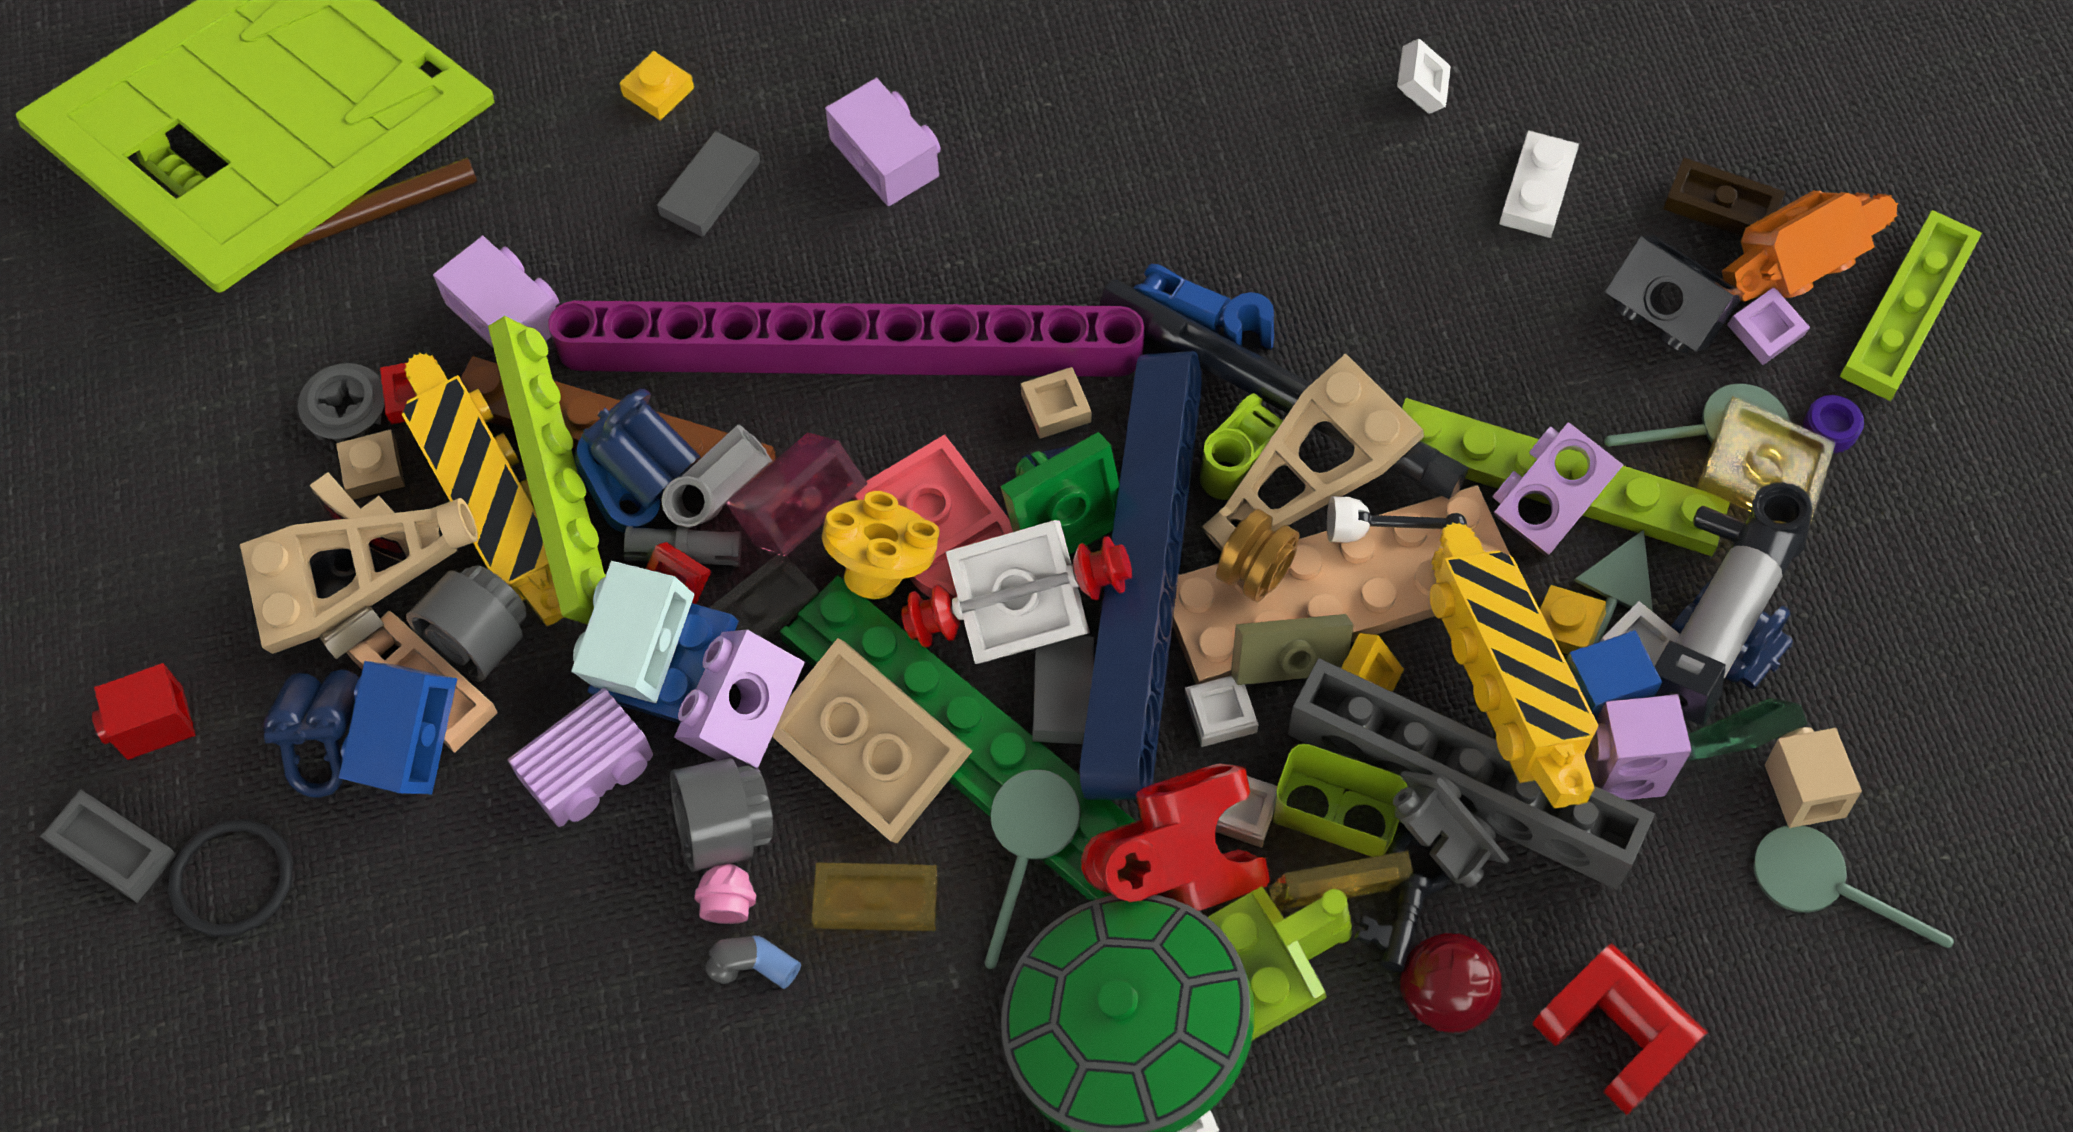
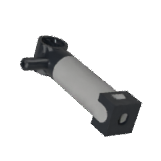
(1736, 595)

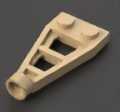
(1359, 412)
(283, 578)

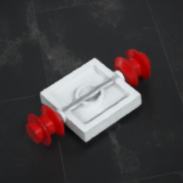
(1017, 592)

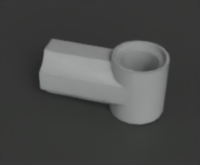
(718, 476)

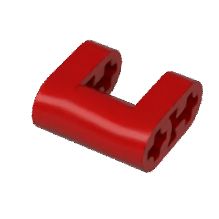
(1638, 1009)

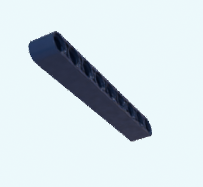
(1137, 624)

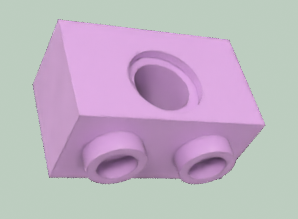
(765, 684)

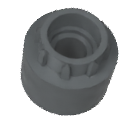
(470, 620)
(720, 812)

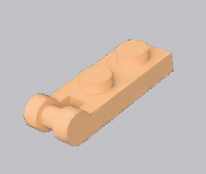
(469, 706)

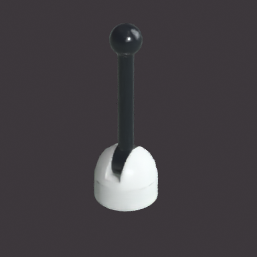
(1350, 520)

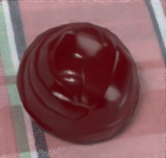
(1451, 983)

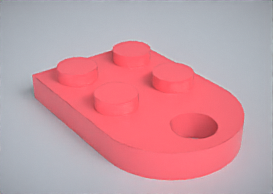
(948, 493)

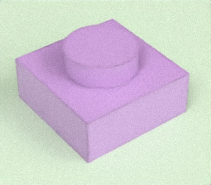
(1768, 326)

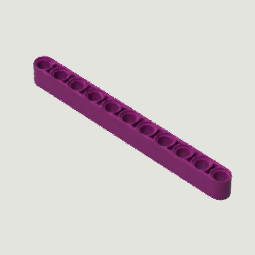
(824, 324)

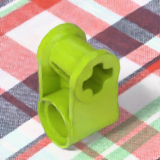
(1237, 442)

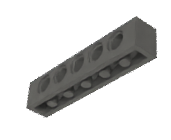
(1399, 735)

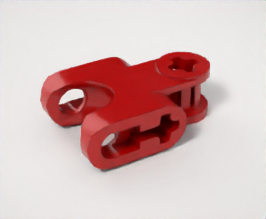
(1175, 844)

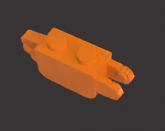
(1807, 241)

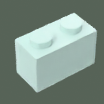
(632, 631)

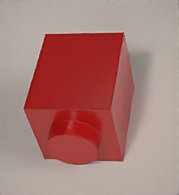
(142, 712)

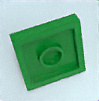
(1072, 487)

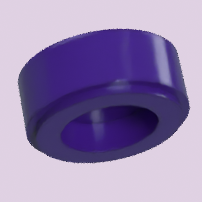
(1835, 420)

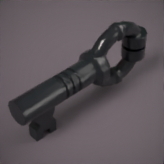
(1398, 937)

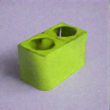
(1331, 775)

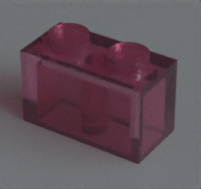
(796, 493)

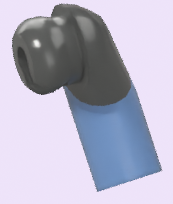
(750, 953)

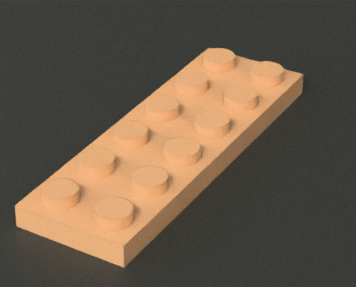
(1374, 581)

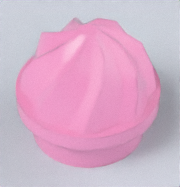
(725, 895)

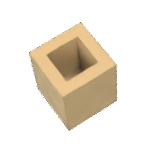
(1812, 776)

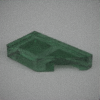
(1747, 728)

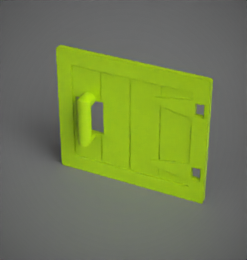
(288, 92)

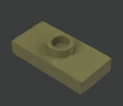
(1288, 647)

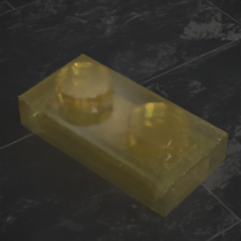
(875, 896)

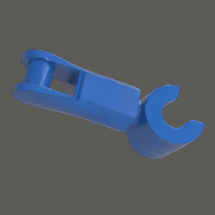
(1211, 309)

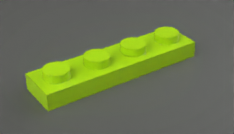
(1910, 305)

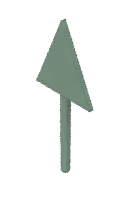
(1620, 578)

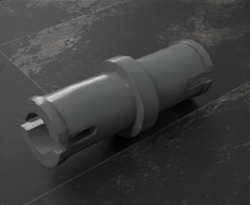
(702, 546)

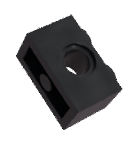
(1706, 296)

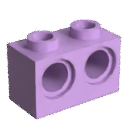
(1567, 497)
(1638, 747)

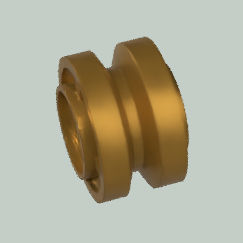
(1257, 555)

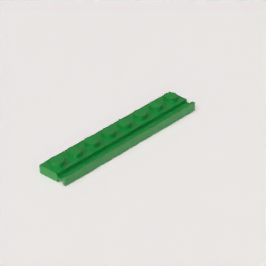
(996, 740)

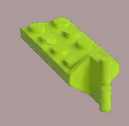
(1278, 950)

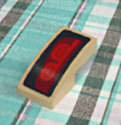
(341, 506)

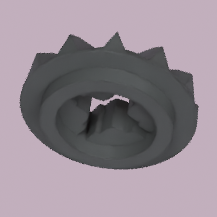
(328, 389)

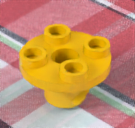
(879, 543)

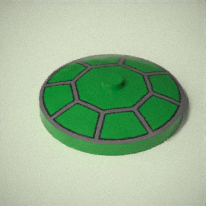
(1128, 1017)

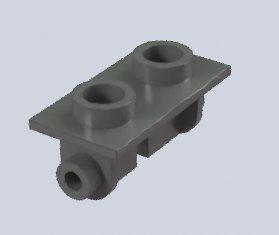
(1434, 807)

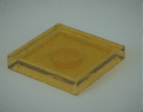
(1763, 449)
(1350, 877)

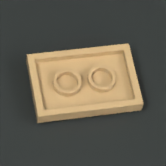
(868, 741)

